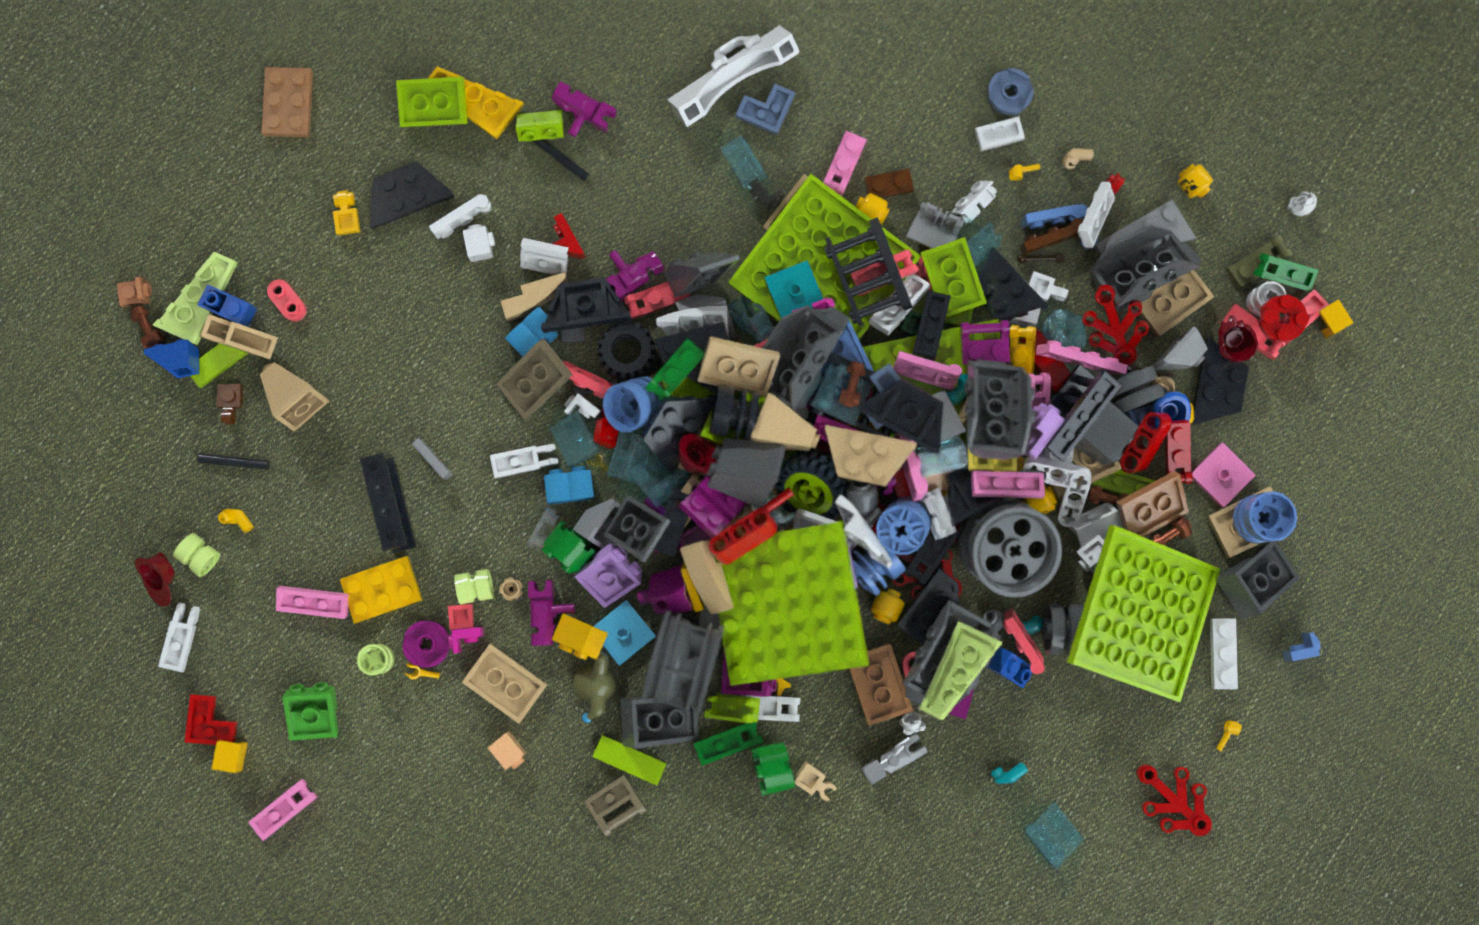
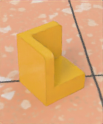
(1335, 318)
(229, 756)

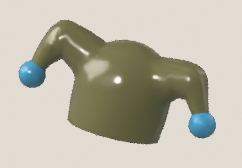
(595, 685)

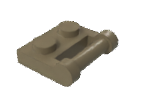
(611, 798)

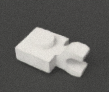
(1045, 287)

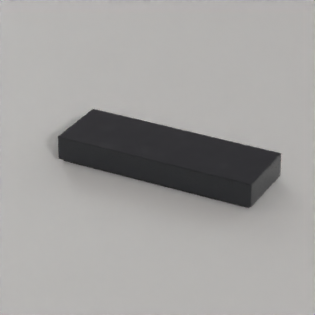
(931, 325)

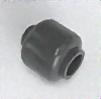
(862, 496)

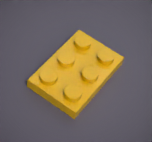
(381, 589)

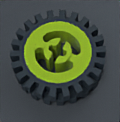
(818, 477)

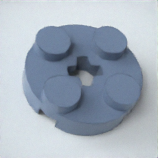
(1022, 88)

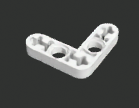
(1067, 480)

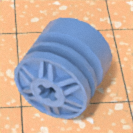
(630, 405)
(908, 513)
(1264, 517)
(870, 571)

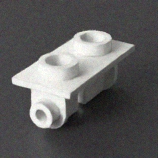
(980, 193)
(940, 514)

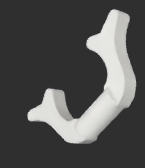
(720, 53)

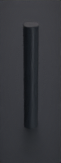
(560, 157)
(233, 461)

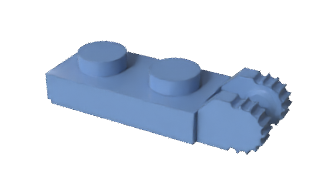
(1055, 216)

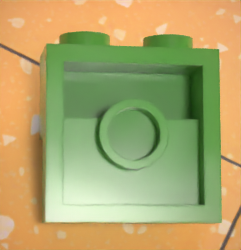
(311, 711)

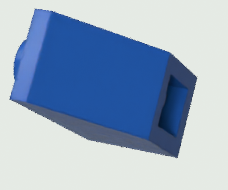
(227, 306)
(177, 358)
(1010, 667)

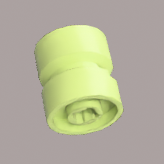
(196, 554)
(474, 586)
(375, 659)

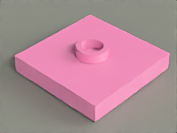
(1222, 475)

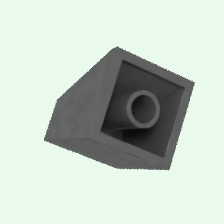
(1108, 436)
(745, 469)

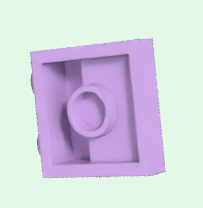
(1044, 427)
(609, 575)

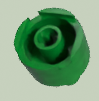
(568, 548)
(773, 768)

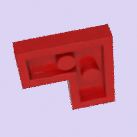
(202, 727)

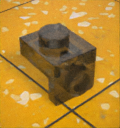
(758, 193)

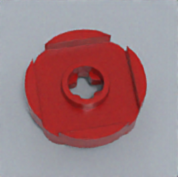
(1296, 318)

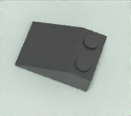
(698, 271)
(636, 528)
(1258, 580)
(656, 723)

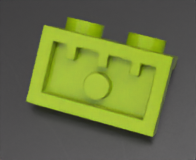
(540, 125)

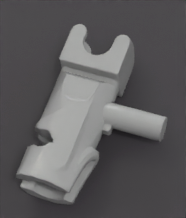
(893, 759)

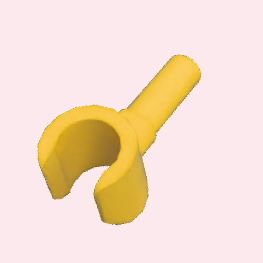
(1017, 171)
(420, 672)
(1230, 727)

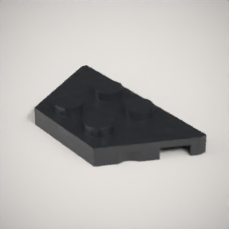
(404, 193)
(1006, 289)
(584, 305)
(1219, 386)
(909, 413)
(672, 422)
(961, 502)

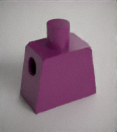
(666, 592)

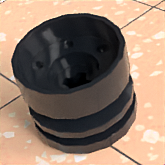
(734, 412)

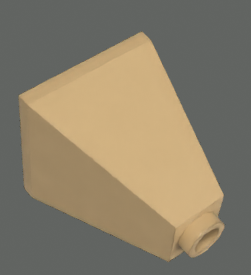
(290, 397)
(783, 426)

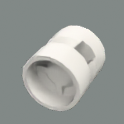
(1261, 294)

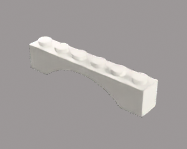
(697, 98)

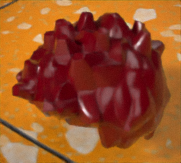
(1236, 340)

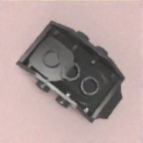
(1143, 264)
(804, 345)
(998, 409)
(930, 655)

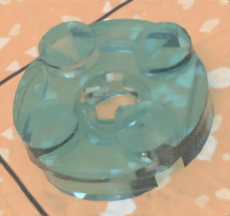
(1071, 323)

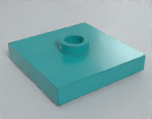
(793, 288)

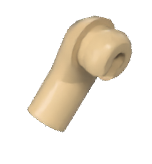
(1074, 156)

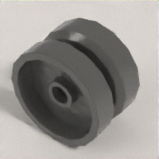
(1135, 389)
(1060, 627)

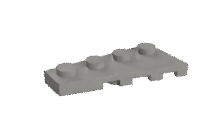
(1165, 216)

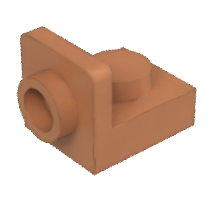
(134, 292)

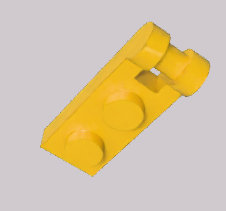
(1023, 353)

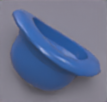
(1173, 404)

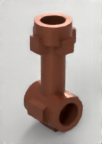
(151, 337)
(850, 397)
(1096, 494)
(1180, 528)

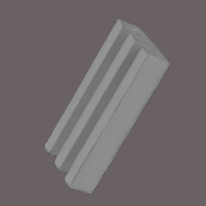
(432, 459)

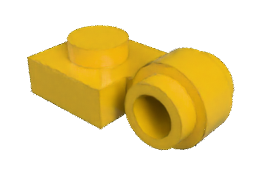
(346, 219)

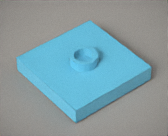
(625, 632)

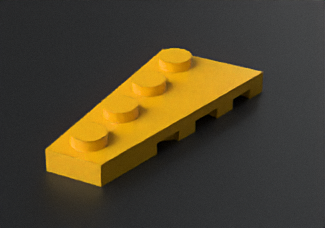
(485, 107)

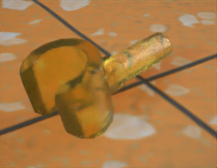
(598, 463)

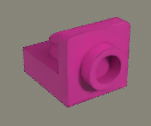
(468, 634)

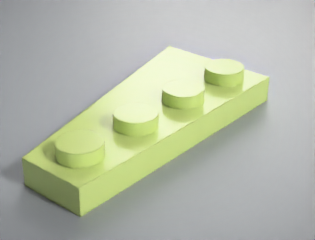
(184, 316)
(959, 666)

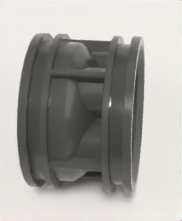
(1037, 568)
(682, 663)

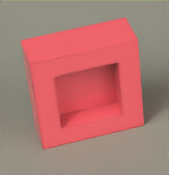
(461, 616)

